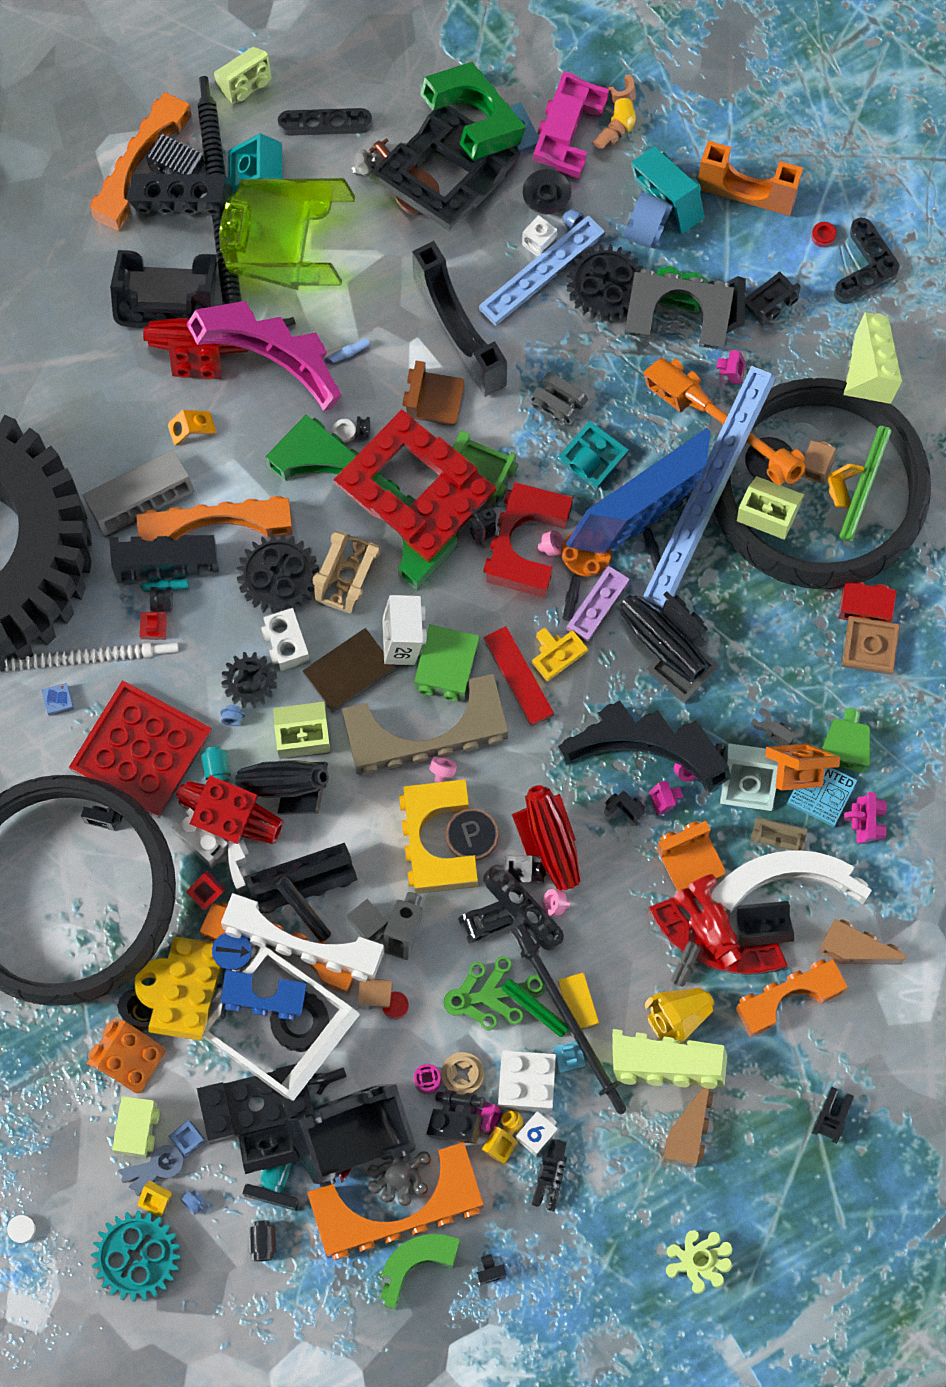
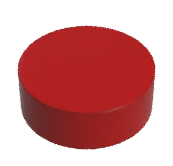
(824, 234)
(398, 1006)

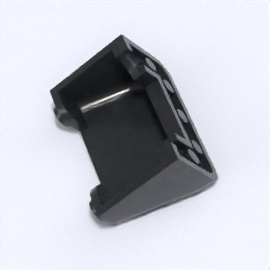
(158, 293)
(351, 1132)

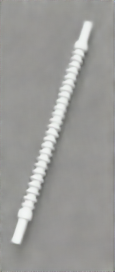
(146, 650)

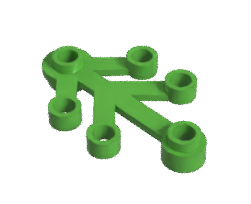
(488, 995)

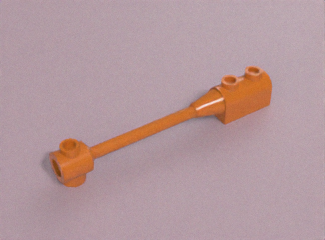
(683, 390)

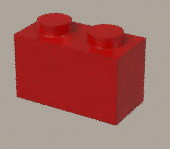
(867, 602)

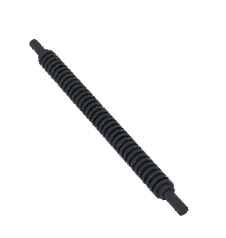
(215, 166)

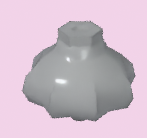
(364, 163)

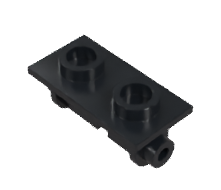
(482, 525)

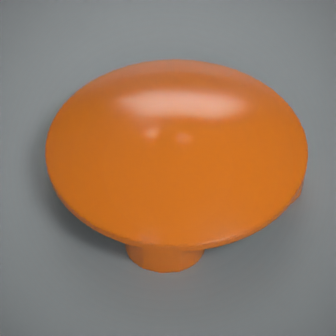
(584, 562)

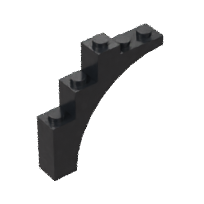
(651, 734)

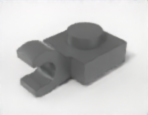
(777, 732)

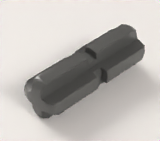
(687, 959)

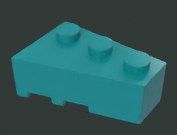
(670, 183)

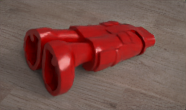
(712, 923)

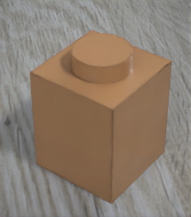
(819, 461)

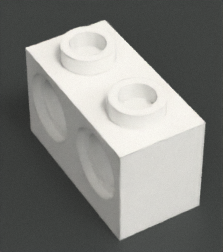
(289, 638)

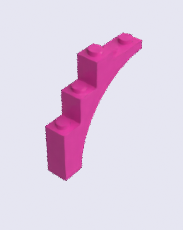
(300, 354)

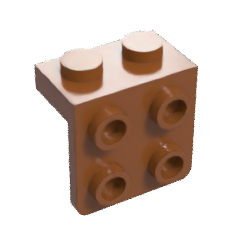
(433, 396)

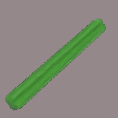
(865, 483)

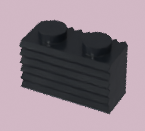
(172, 157)

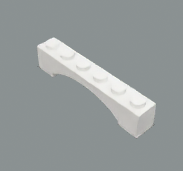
(357, 958)

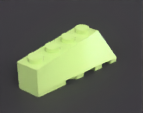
(874, 362)
(667, 1061)

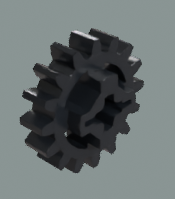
(256, 673)

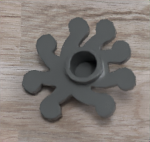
(398, 1177)

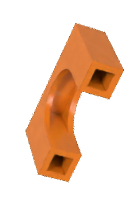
(721, 179)

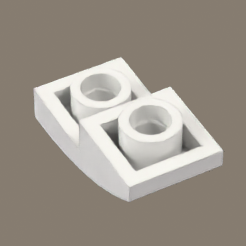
(237, 858)

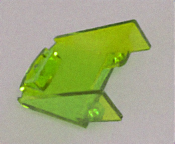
(268, 228)

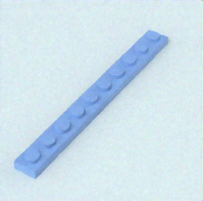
(710, 486)

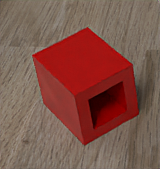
(205, 890)

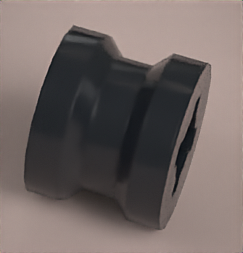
(161, 599)

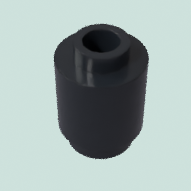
(262, 1241)

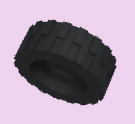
(301, 1042)

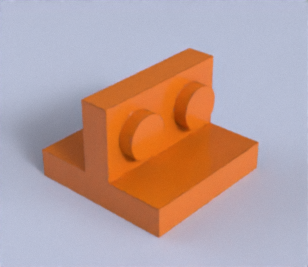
(800, 765)

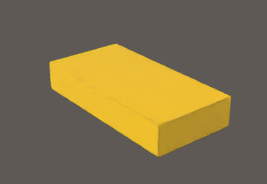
(578, 998)

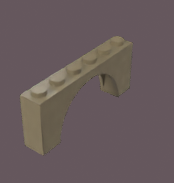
(376, 748)

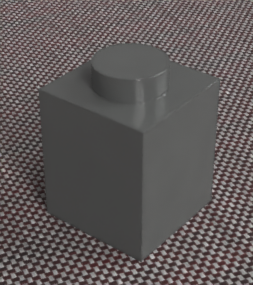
(368, 921)

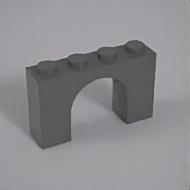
(651, 289)

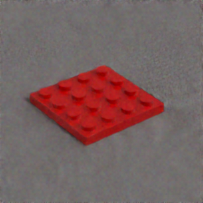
(141, 747)

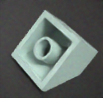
(751, 778)

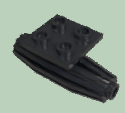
(668, 633)
(293, 781)

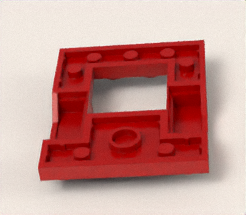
(440, 508)

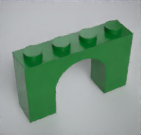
(469, 86)

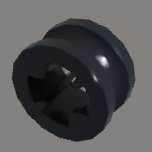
(363, 427)

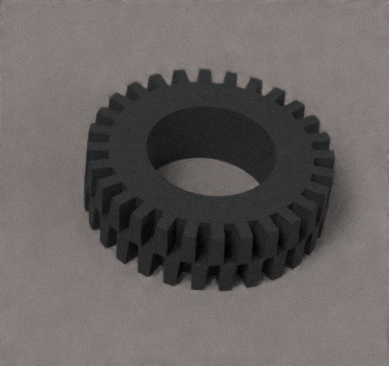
(49, 545)

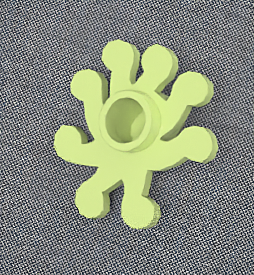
(700, 1260)

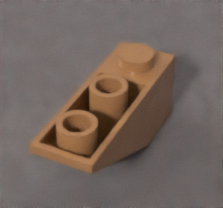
(853, 947)
(685, 1136)

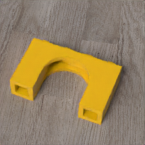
(428, 871)

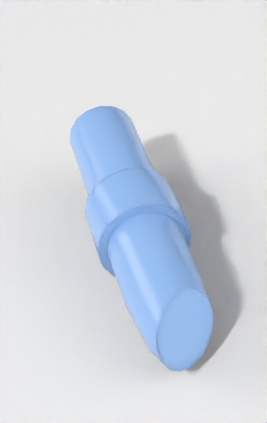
(347, 351)

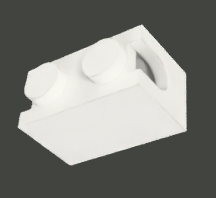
(200, 841)

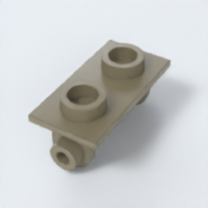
(779, 834)

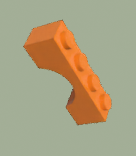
(820, 982)

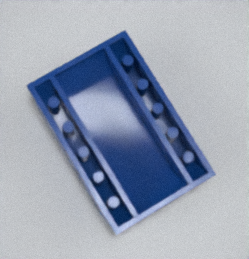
(642, 499)

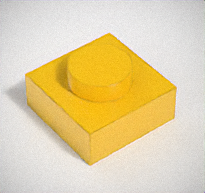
(154, 1199)

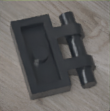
(453, 1125)

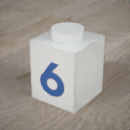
(537, 1133)

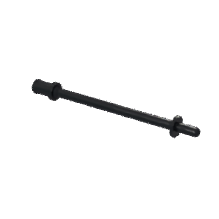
(530, 951)

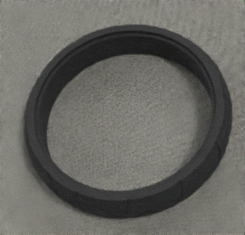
(835, 574)
(161, 902)

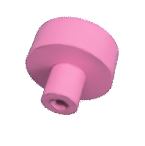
(551, 543)
(442, 768)
(555, 902)

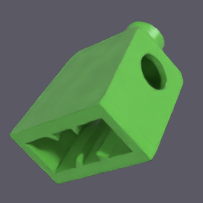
(849, 741)

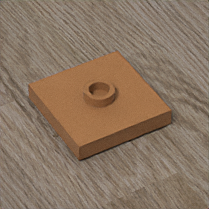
(870, 645)

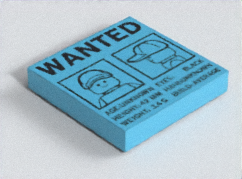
(827, 801)

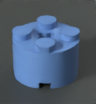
(647, 220)

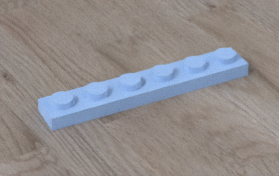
(541, 270)

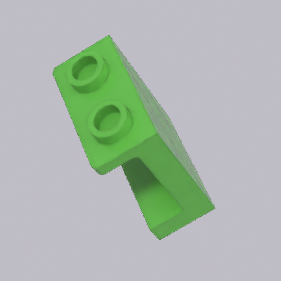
(490, 463)
(446, 663)

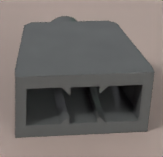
(403, 926)

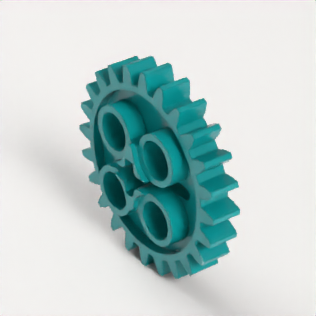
(115, 1243)

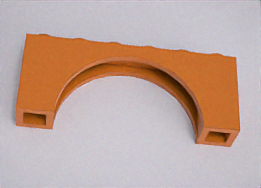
(346, 1231)

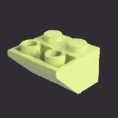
(244, 75)
(769, 507)
(301, 730)

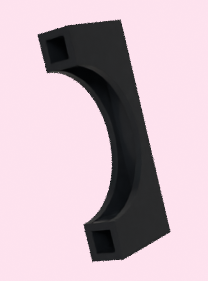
(482, 359)

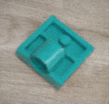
(593, 455)

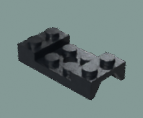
(228, 1111)

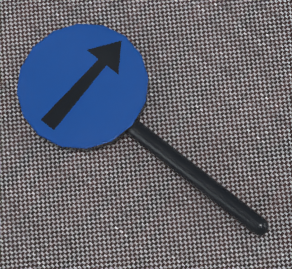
(231, 955)

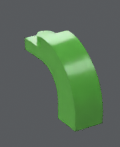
(419, 1250)

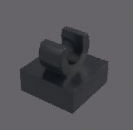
(490, 1272)

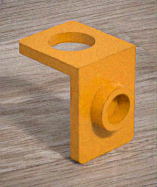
(192, 423)
(837, 484)

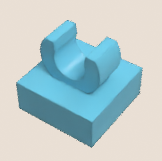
(569, 1057)

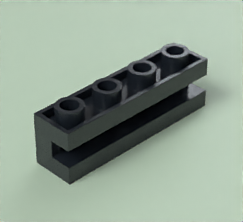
(309, 874)

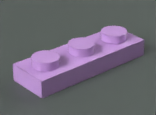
(598, 604)

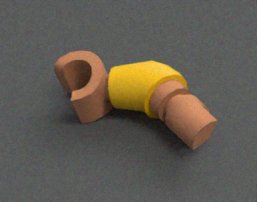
(623, 117)

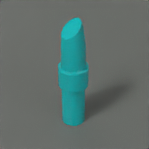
(162, 584)

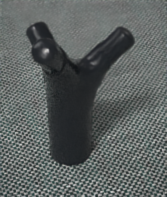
(327, 1078)

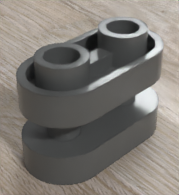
(561, 411)

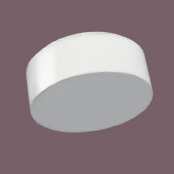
(345, 430)
(21, 1229)

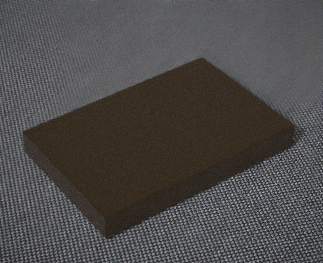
(348, 670)

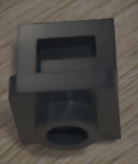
(631, 807)

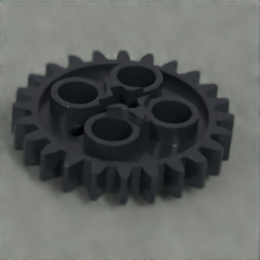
(597, 301)
(256, 567)

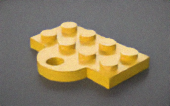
(182, 989)

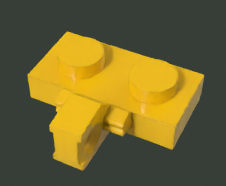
(557, 653)

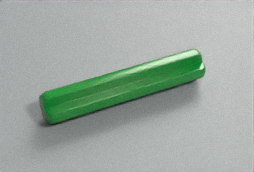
(535, 1007)

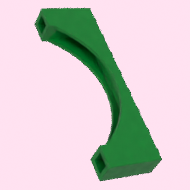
(313, 450)

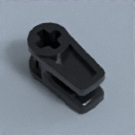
(478, 928)
(831, 1125)

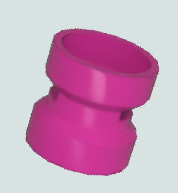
(427, 1083)

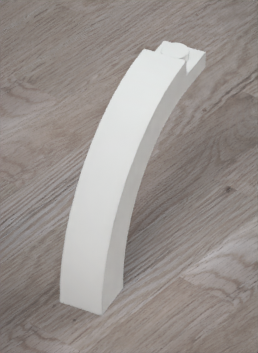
(784, 866)

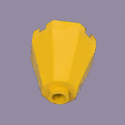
(678, 1012)

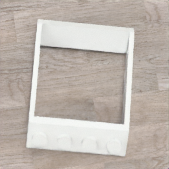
(319, 1049)

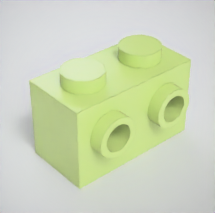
(135, 1127)

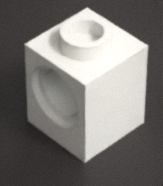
(539, 236)

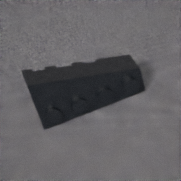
(163, 558)

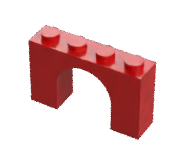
(524, 506)

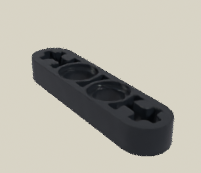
(325, 117)
(520, 910)

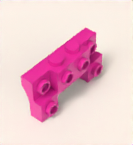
(564, 113)

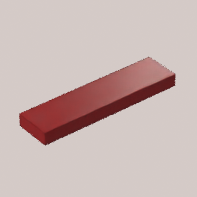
(518, 676)

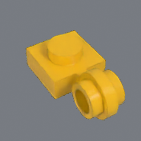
(500, 1142)

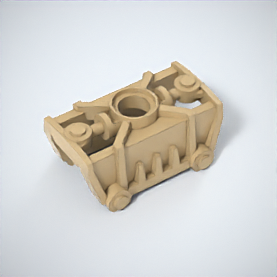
(335, 563)

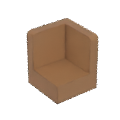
(374, 993)

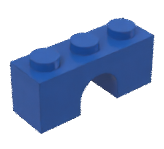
(238, 994)

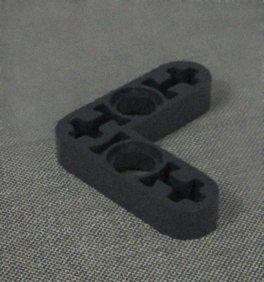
(874, 269)

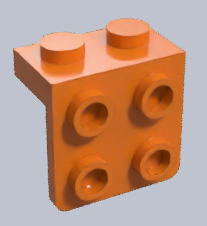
(689, 855)
(126, 1055)

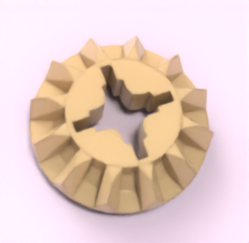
(463, 1061)

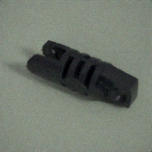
(550, 1174)

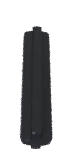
(303, 909)

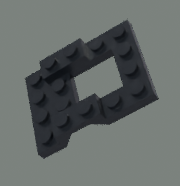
(442, 133)

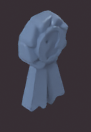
(164, 1163)

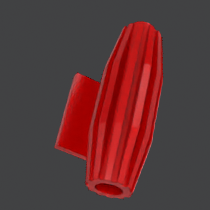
(185, 355)
(228, 811)
(548, 834)

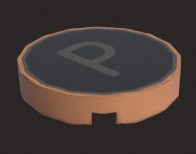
(472, 834)

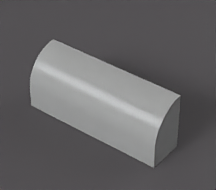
(137, 491)

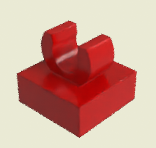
(153, 625)

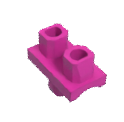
(864, 818)

